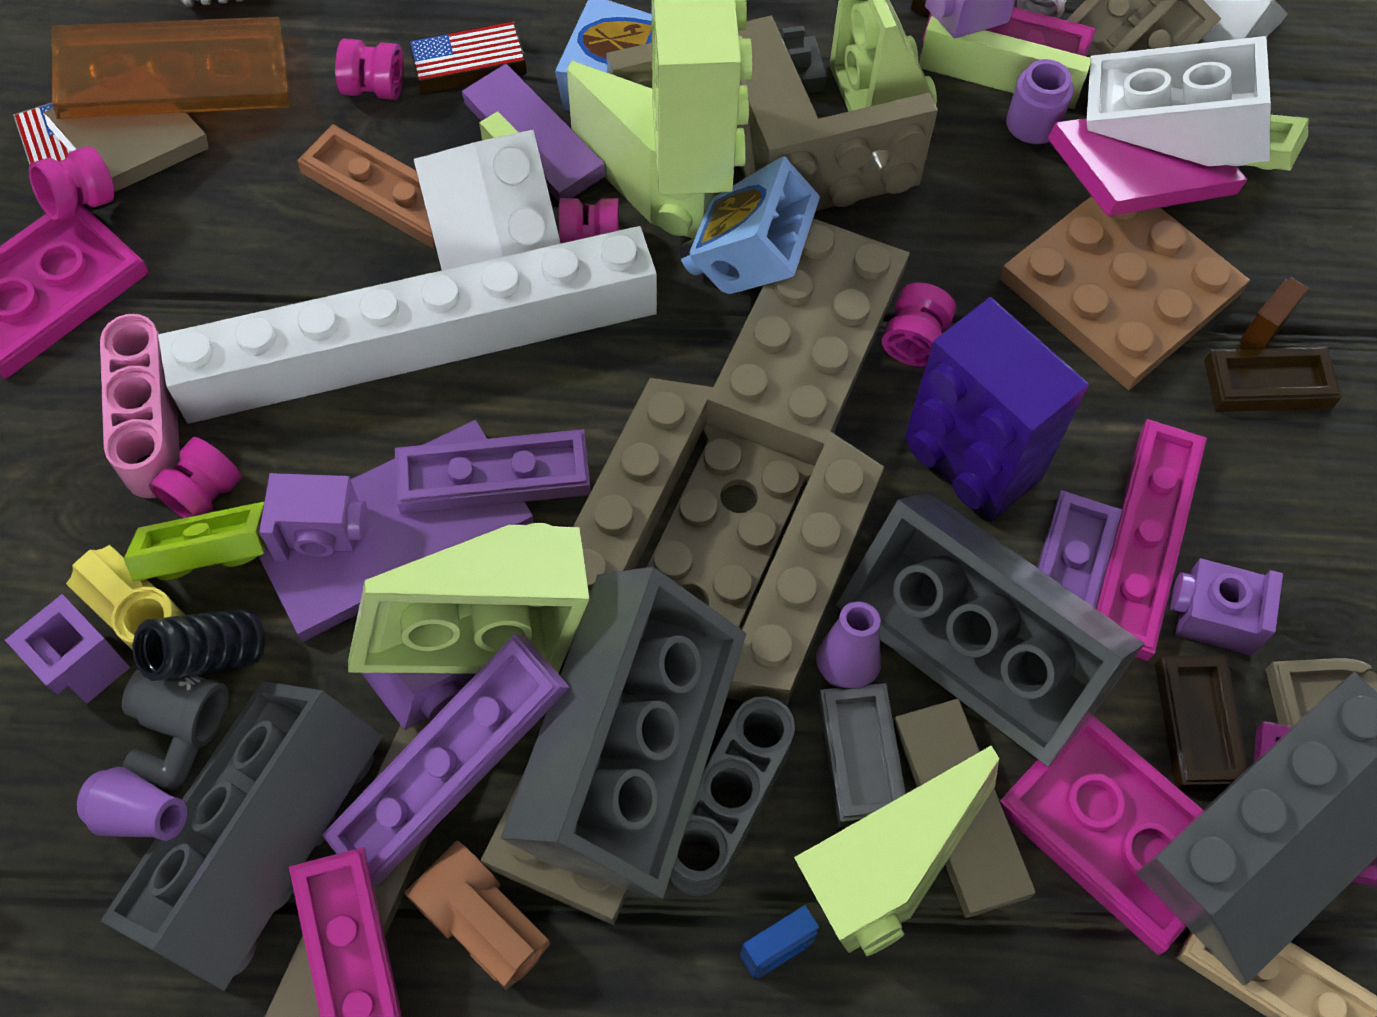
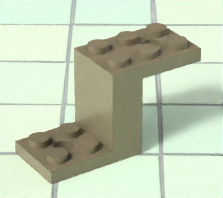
(838, 155)

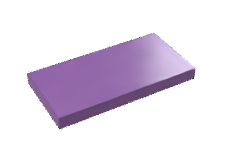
(330, 588)

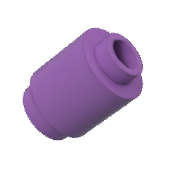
(1039, 101)

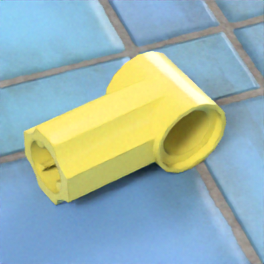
(107, 588)

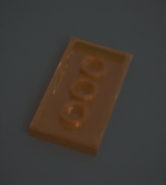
(167, 67)

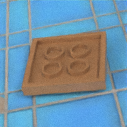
(1123, 285)

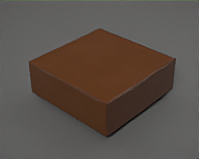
(1273, 314)

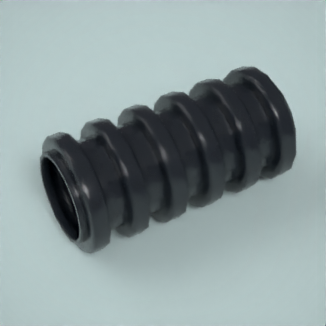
(198, 644)

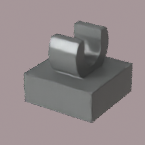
(806, 58)

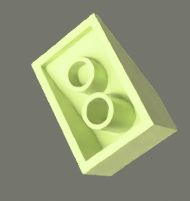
(874, 56)
(618, 126)
(470, 600)
(886, 862)

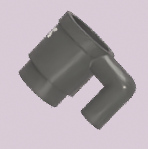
(177, 707)

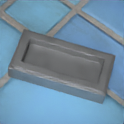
(860, 750)

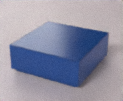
(779, 942)

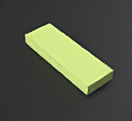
(993, 58)

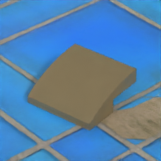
(1144, 23)

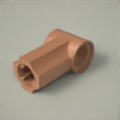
(466, 904)

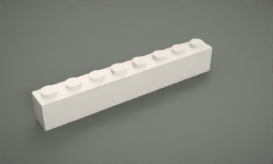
(408, 324)

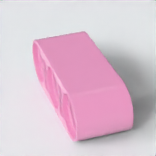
(129, 377)

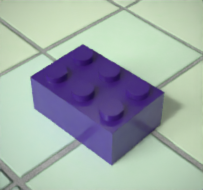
(992, 408)

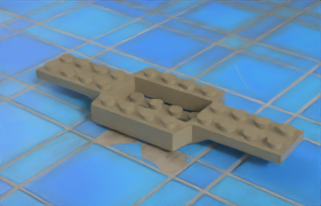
(764, 429)

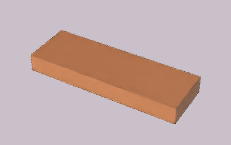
(369, 181)

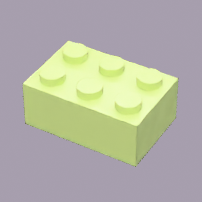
(699, 93)

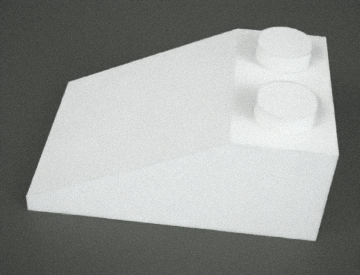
(1186, 100)

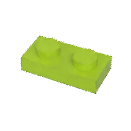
(198, 541)

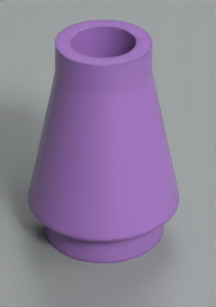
(851, 649)
(127, 805)

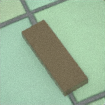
(987, 861)

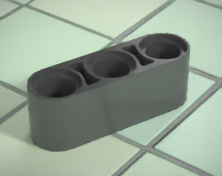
(740, 764)

